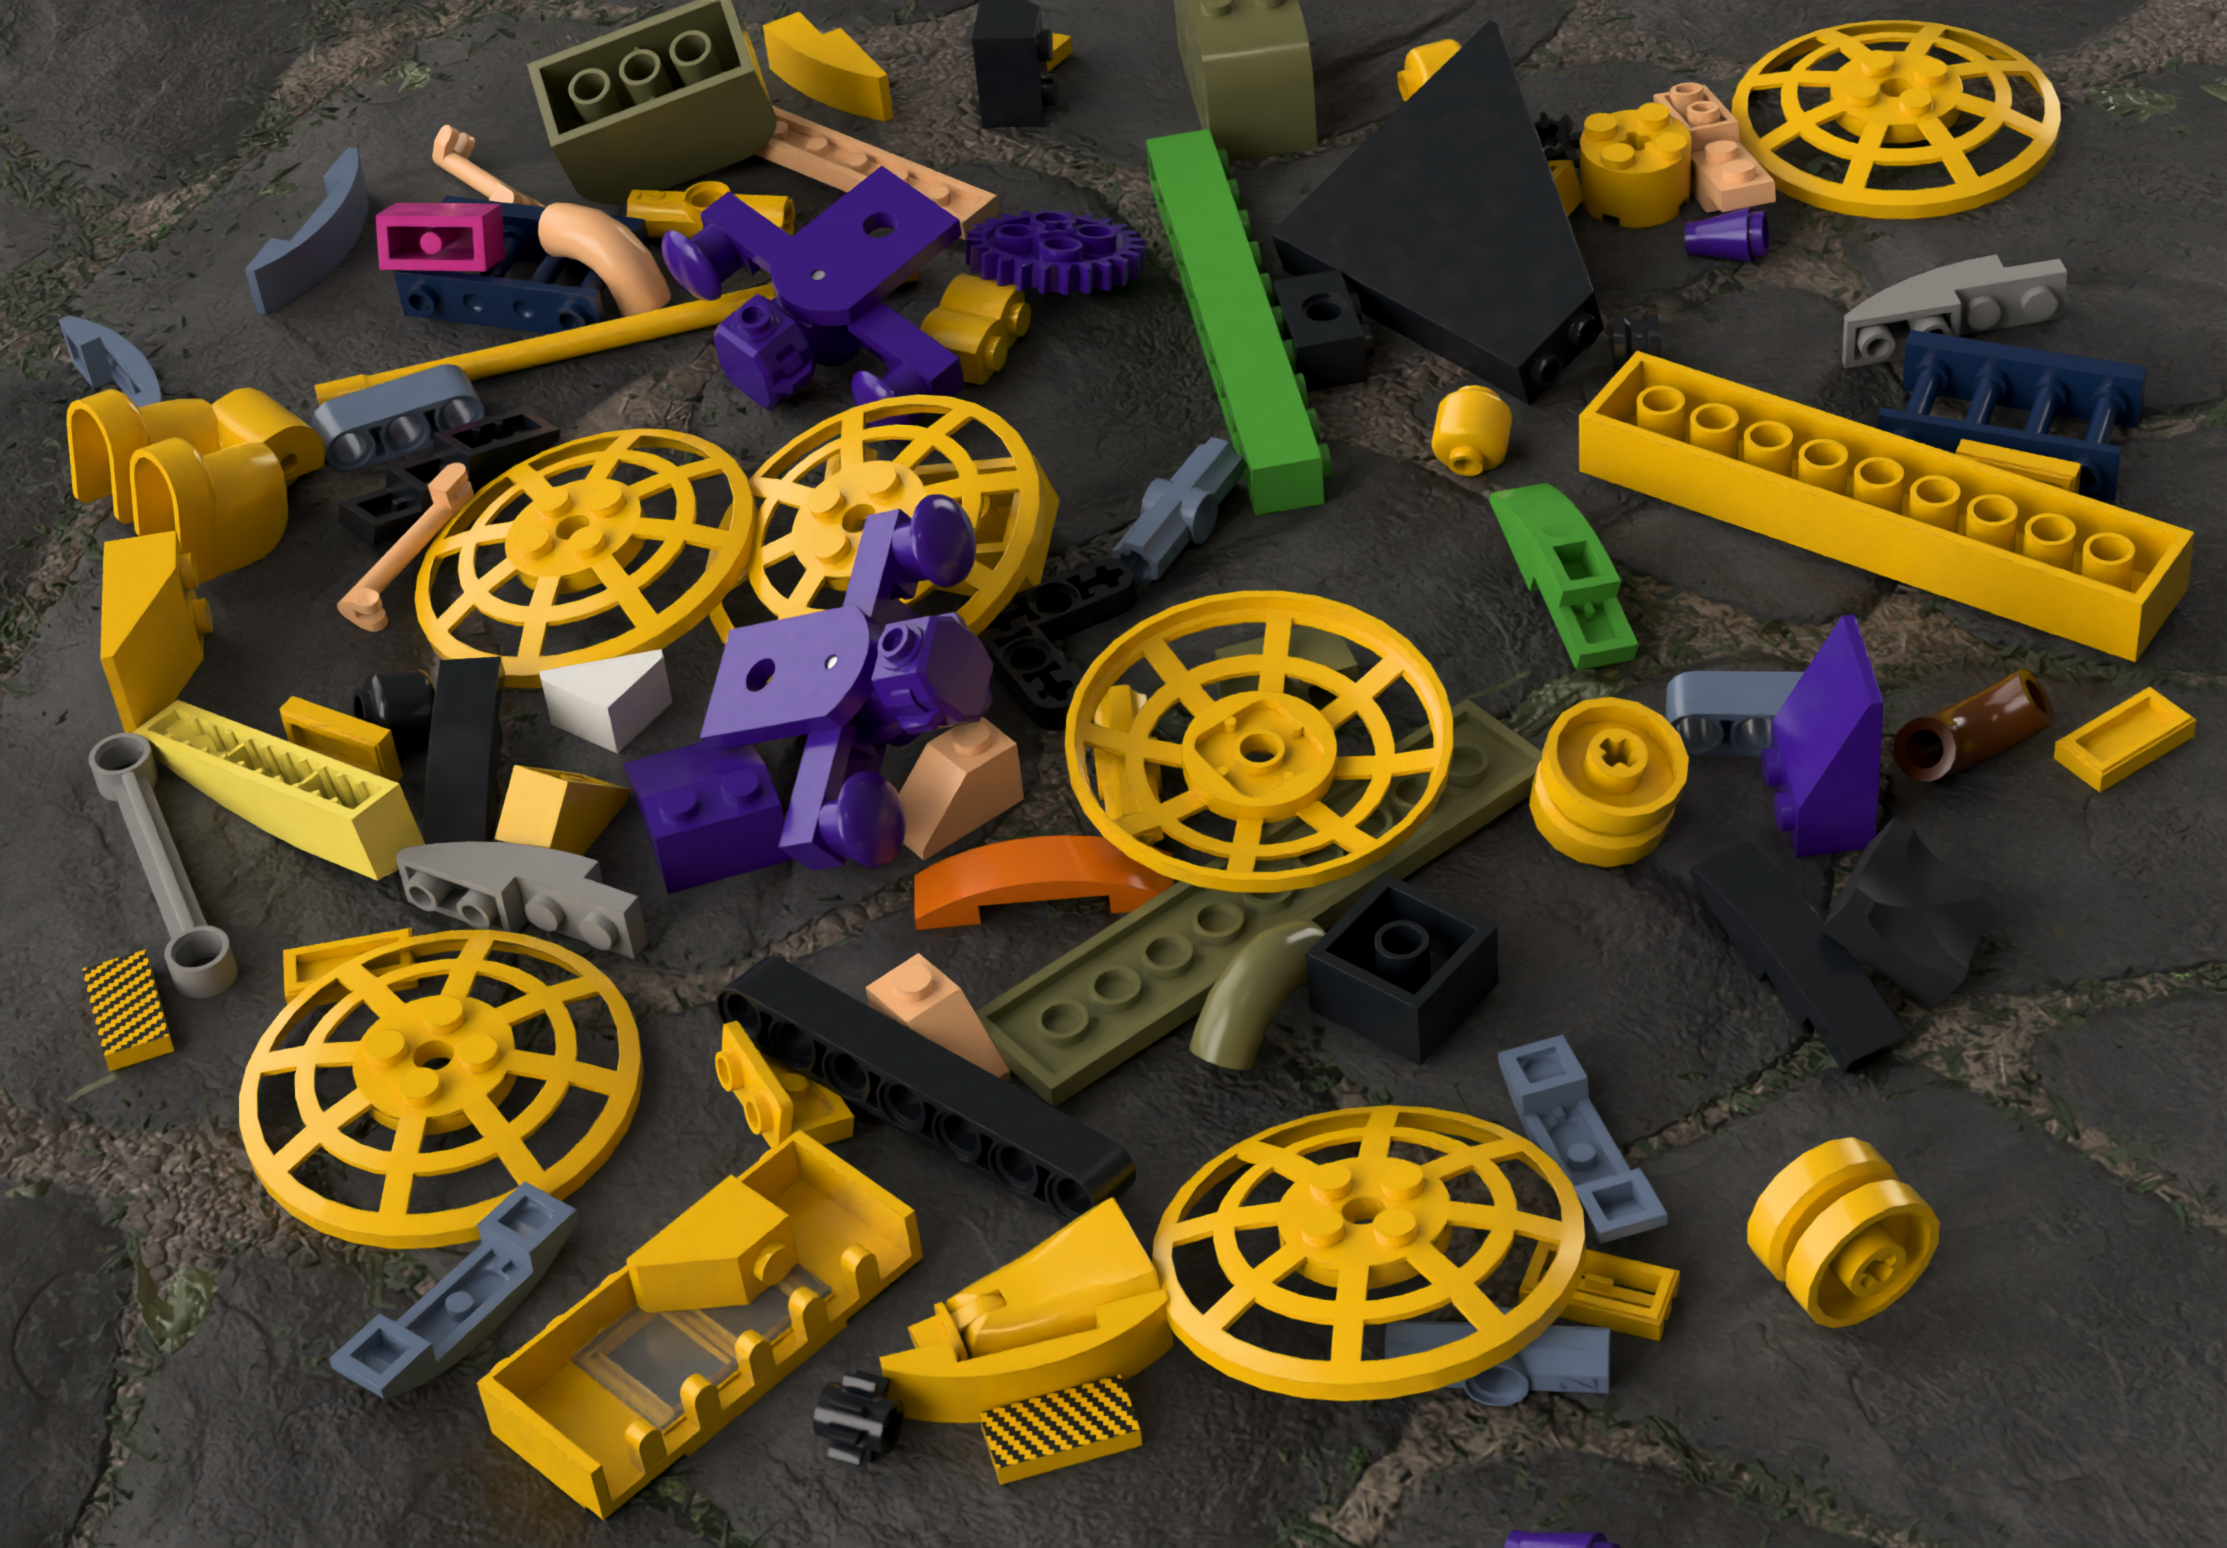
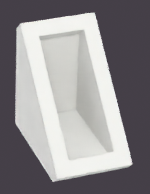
(608, 697)

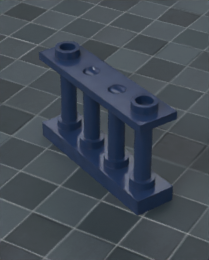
(511, 303)
(2025, 380)

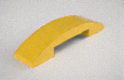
(941, 1390)

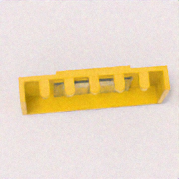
(627, 1392)

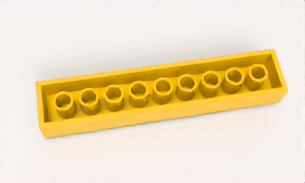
(1888, 504)

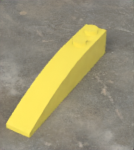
(287, 789)

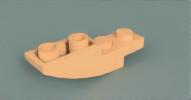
(1721, 168)

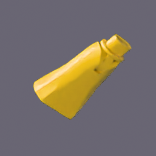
(1046, 1289)

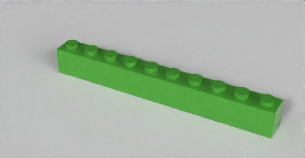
(1237, 324)

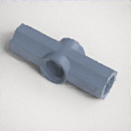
(1179, 510)
(1556, 1361)

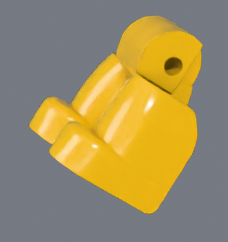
(194, 469)

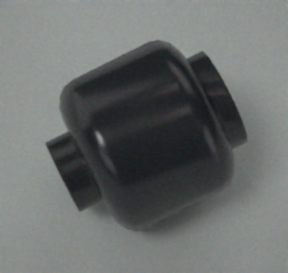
(399, 703)

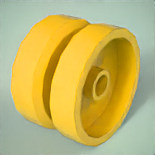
(1608, 781)
(1843, 1232)

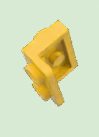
(777, 1097)

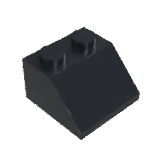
(1012, 64)

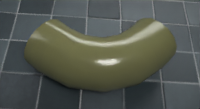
(1252, 992)

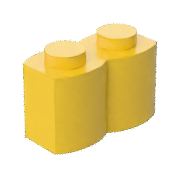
(978, 324)

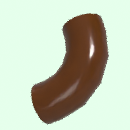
(1973, 728)

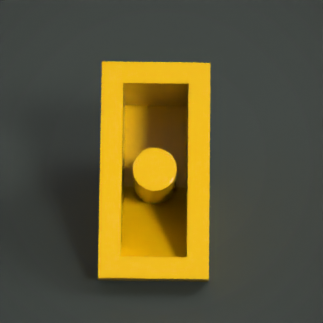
(557, 809)
(715, 1253)

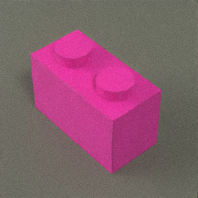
(440, 236)

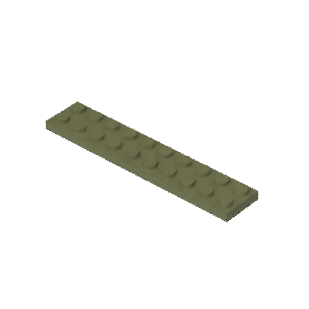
(1165, 956)

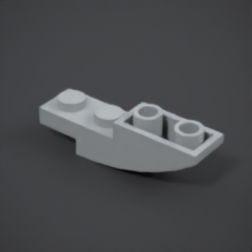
(1953, 302)
(514, 884)

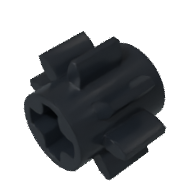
(1552, 132)
(858, 1418)

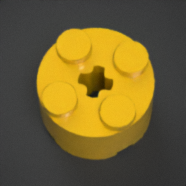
(1635, 165)

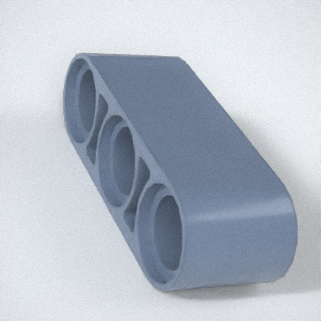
(395, 417)
(1727, 710)

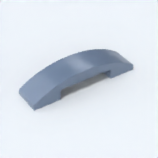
(293, 267)
(108, 357)
(1561, 1121)
(468, 1303)

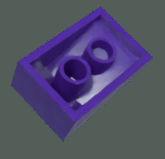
(1829, 749)
(707, 813)

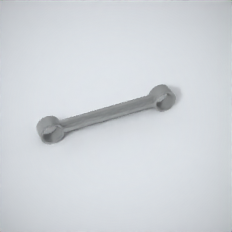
(163, 867)

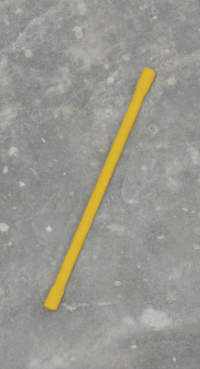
(569, 342)

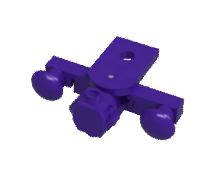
(825, 292)
(858, 683)

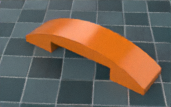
(1032, 871)

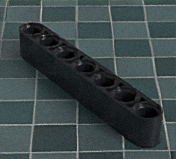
(926, 1090)

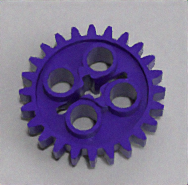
(1055, 252)

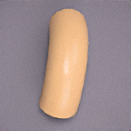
(609, 250)

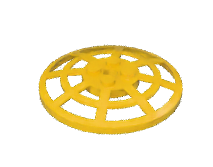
(1924, 108)
(833, 509)
(586, 538)
(1263, 723)
(439, 1101)
(1404, 1240)

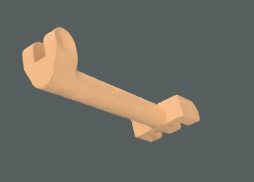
(452, 154)
(449, 493)

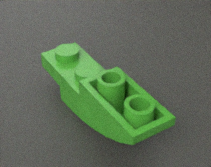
(1571, 570)

